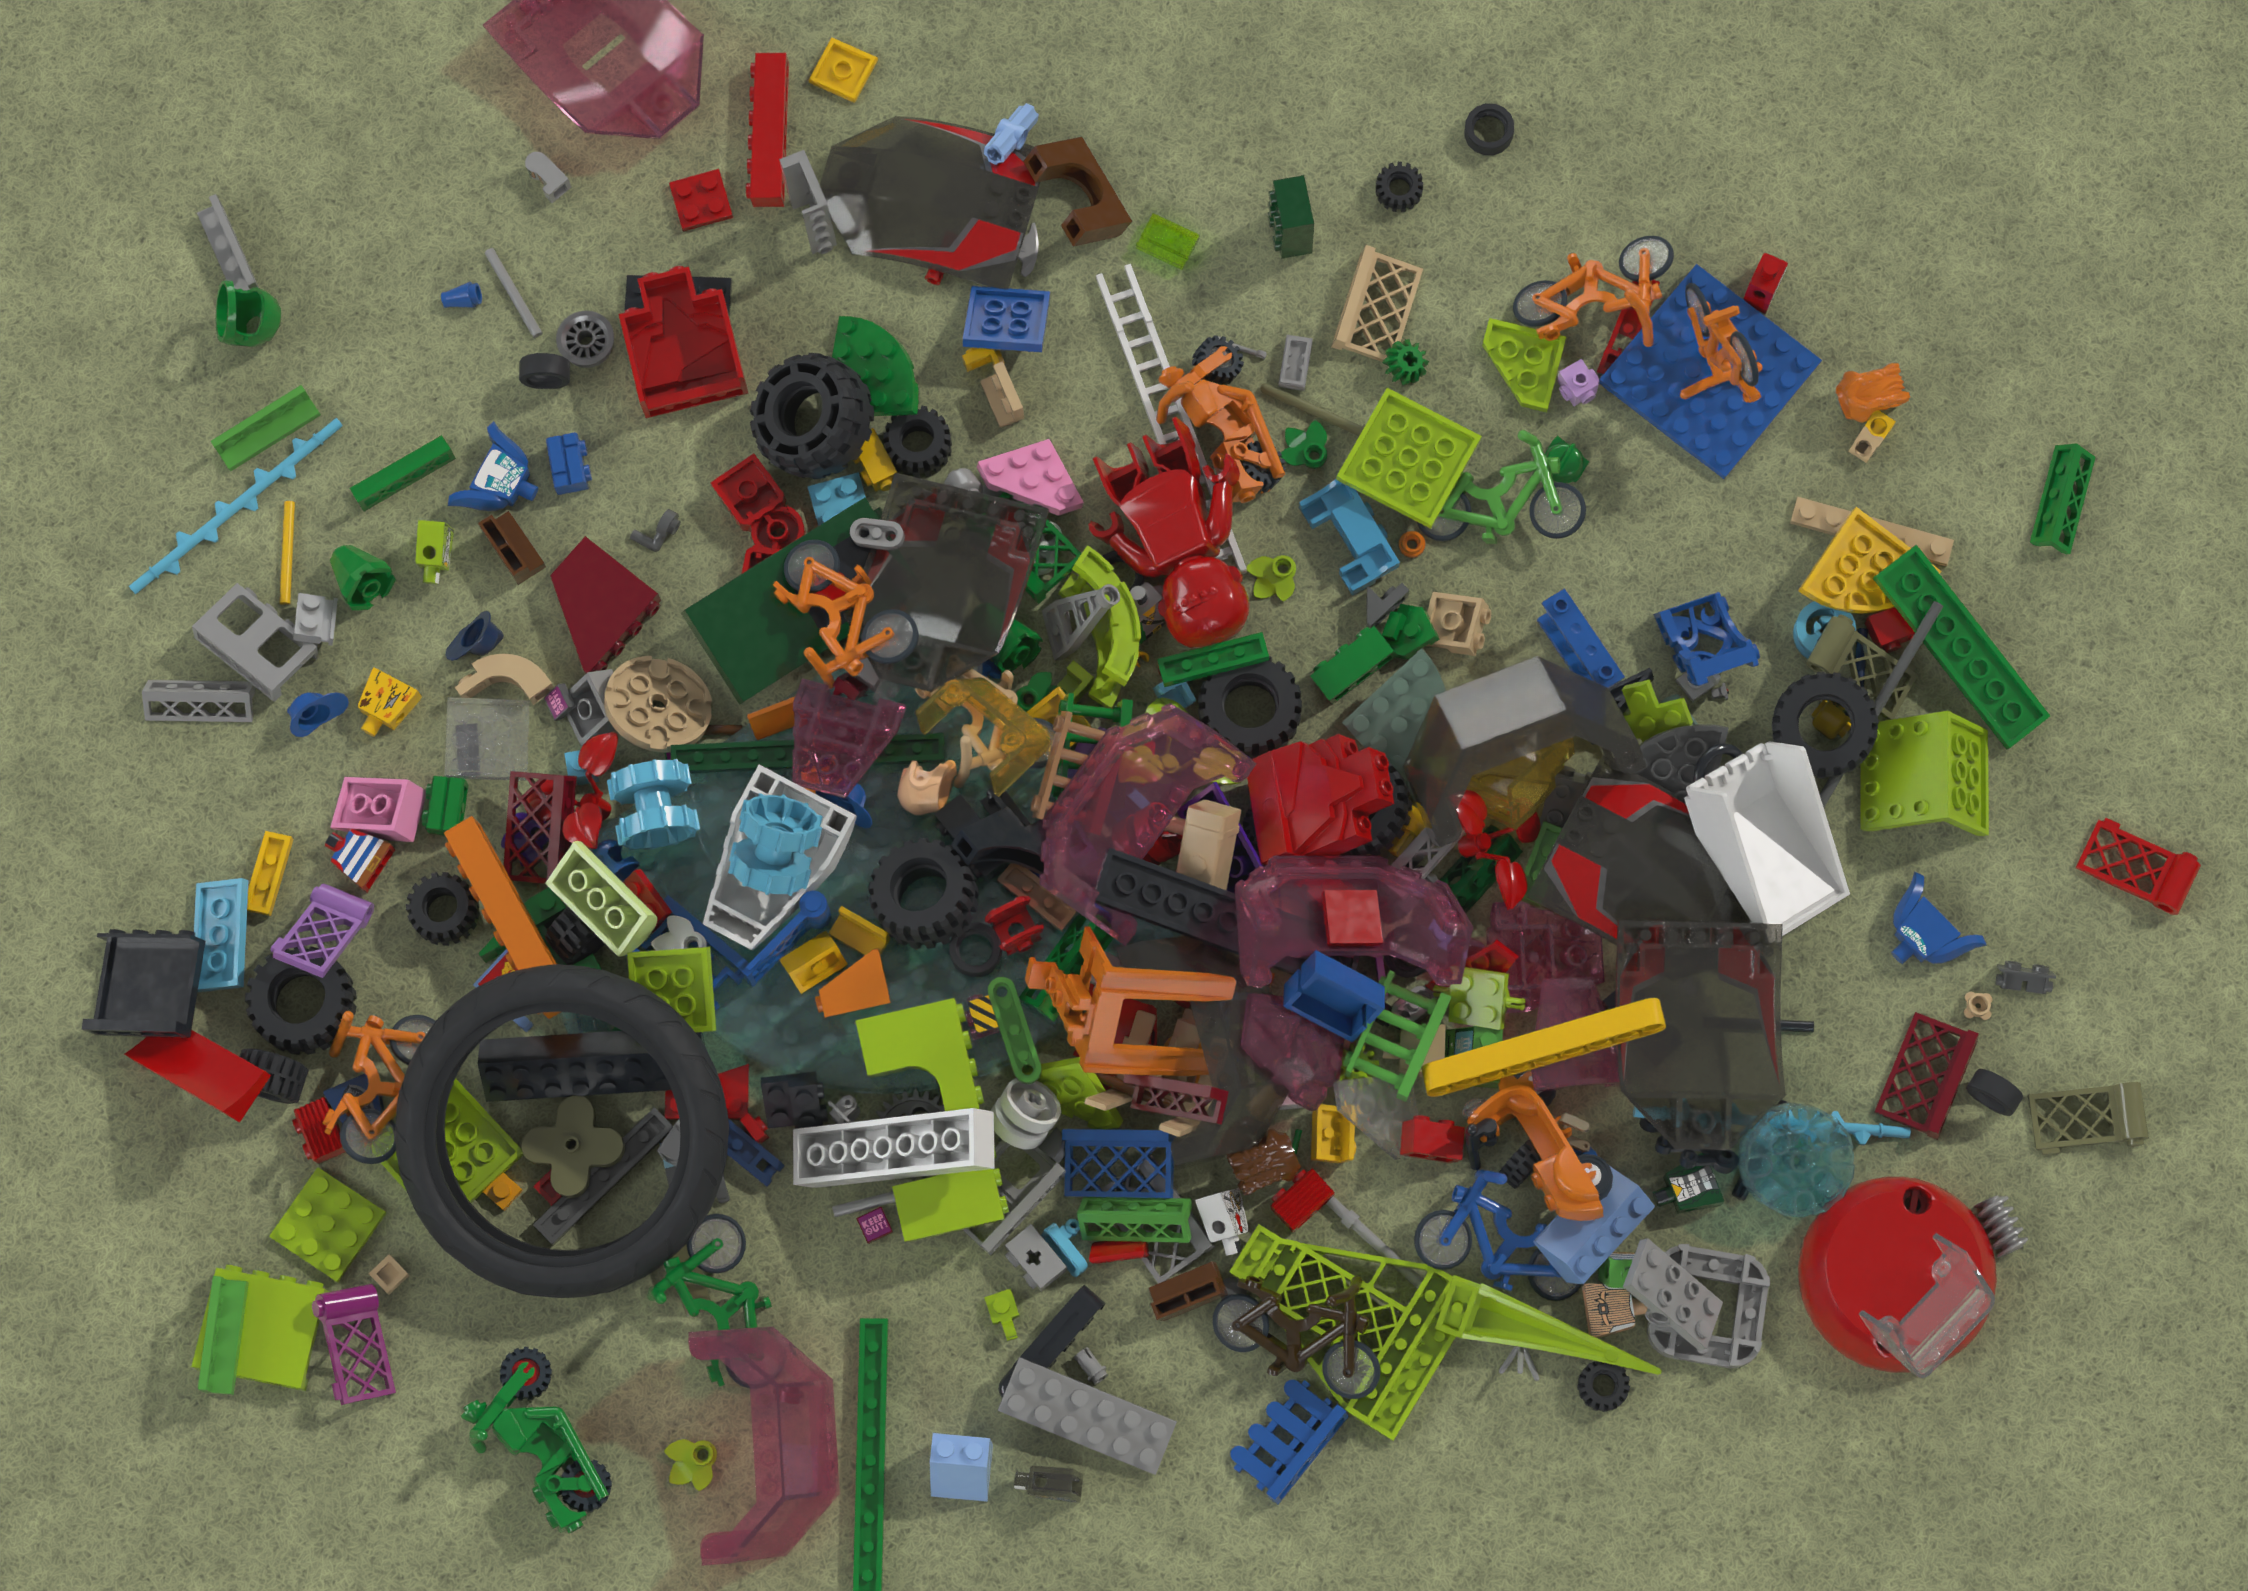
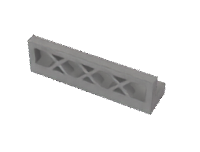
(226, 245)
(195, 692)
(1419, 849)

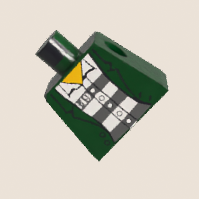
(1690, 1189)

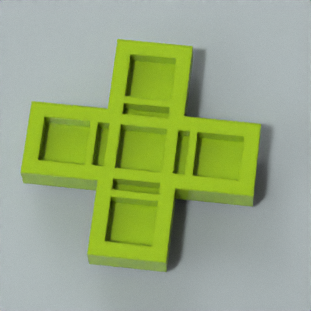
(1648, 716)

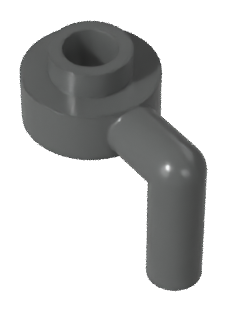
(667, 525)

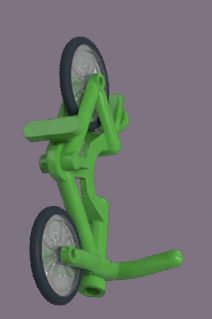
(1554, 510)

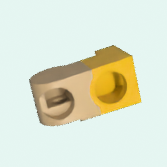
(1872, 435)

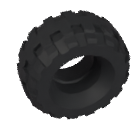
(837, 433)

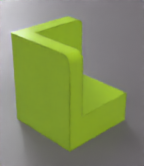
(1076, 681)

